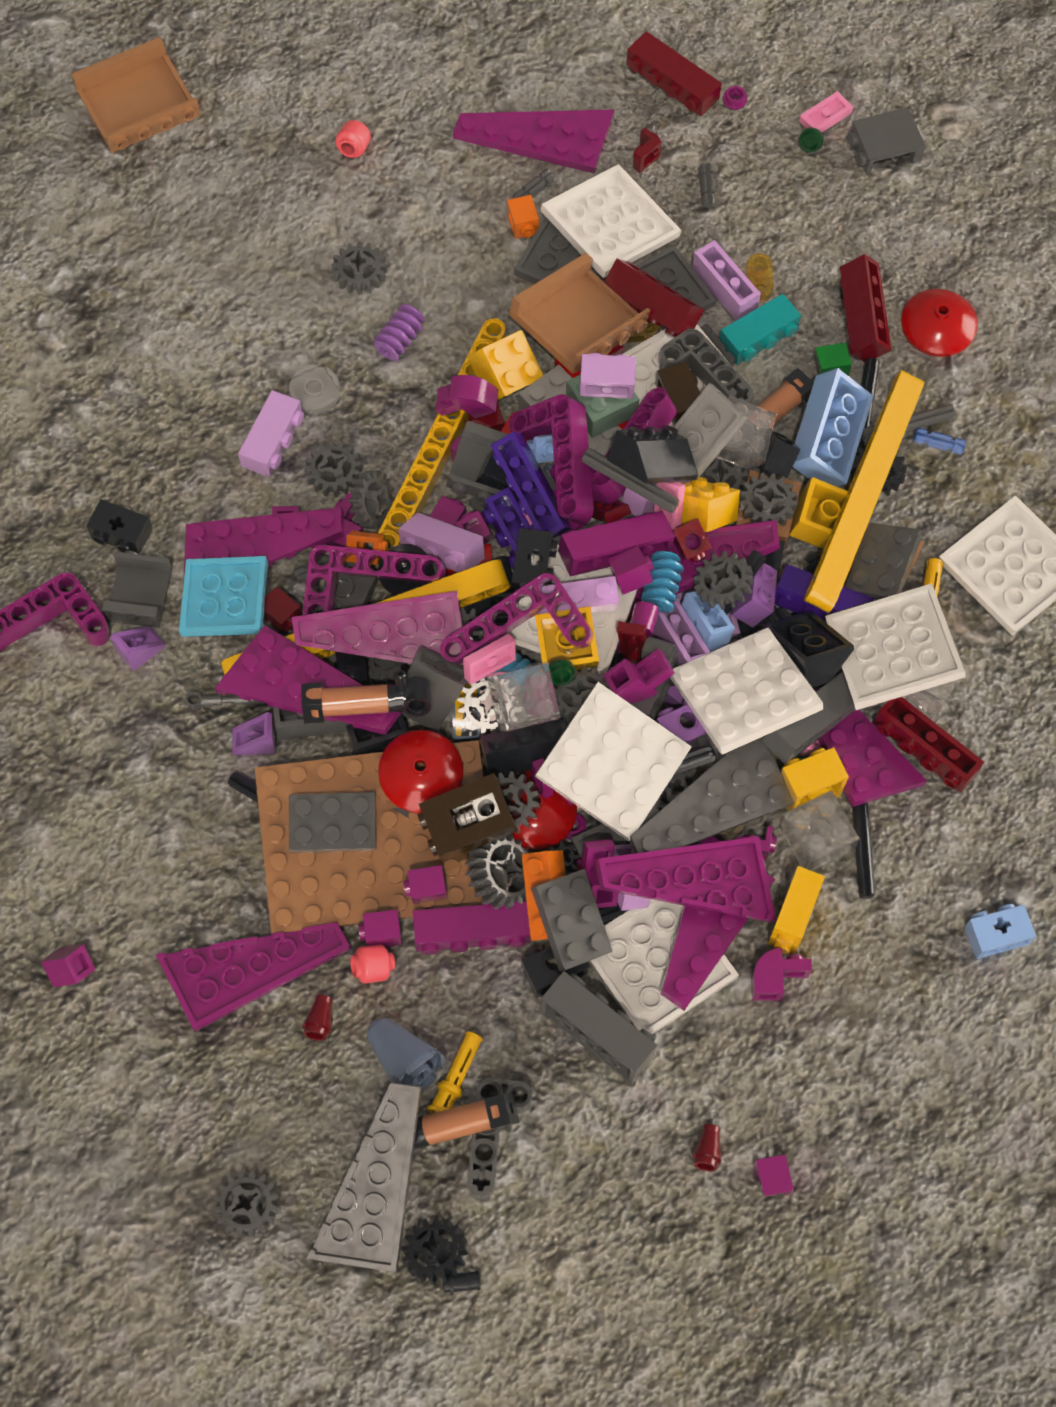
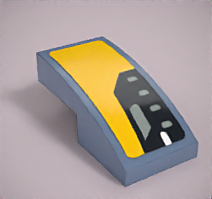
(462, 730)

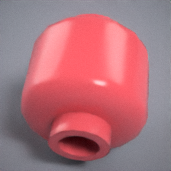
(353, 139)
(372, 963)

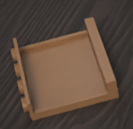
(135, 95)
(576, 314)

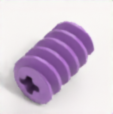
(399, 332)

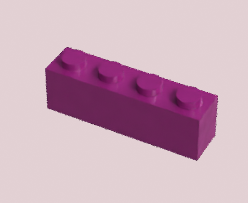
(591, 547)
(470, 927)

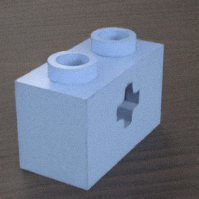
(709, 622)
(988, 941)

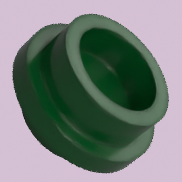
(811, 139)
(561, 672)

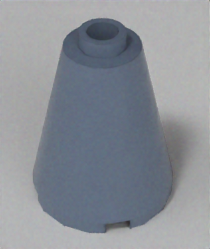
(404, 1055)

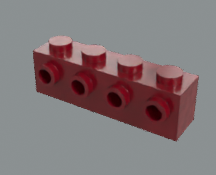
(673, 73)
(645, 292)
(865, 308)
(928, 743)

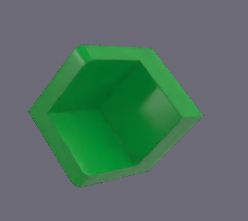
(833, 357)

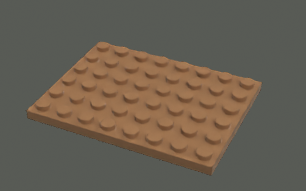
(346, 884)

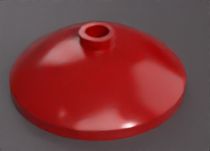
(937, 332)
(406, 785)
(553, 823)

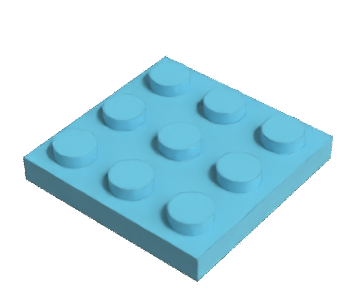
(223, 596)

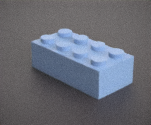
(832, 427)

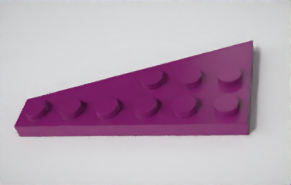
(556, 137)
(266, 535)
(384, 629)
(273, 674)
(870, 760)
(708, 876)
(697, 949)
(237, 972)

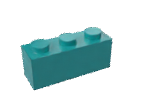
(761, 329)

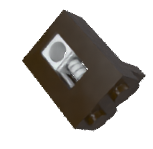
(439, 818)

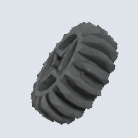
(494, 877)

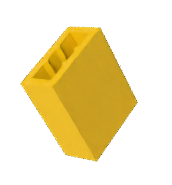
(796, 910)

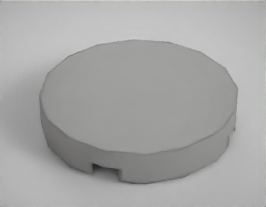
(315, 388)

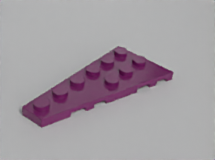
(732, 539)

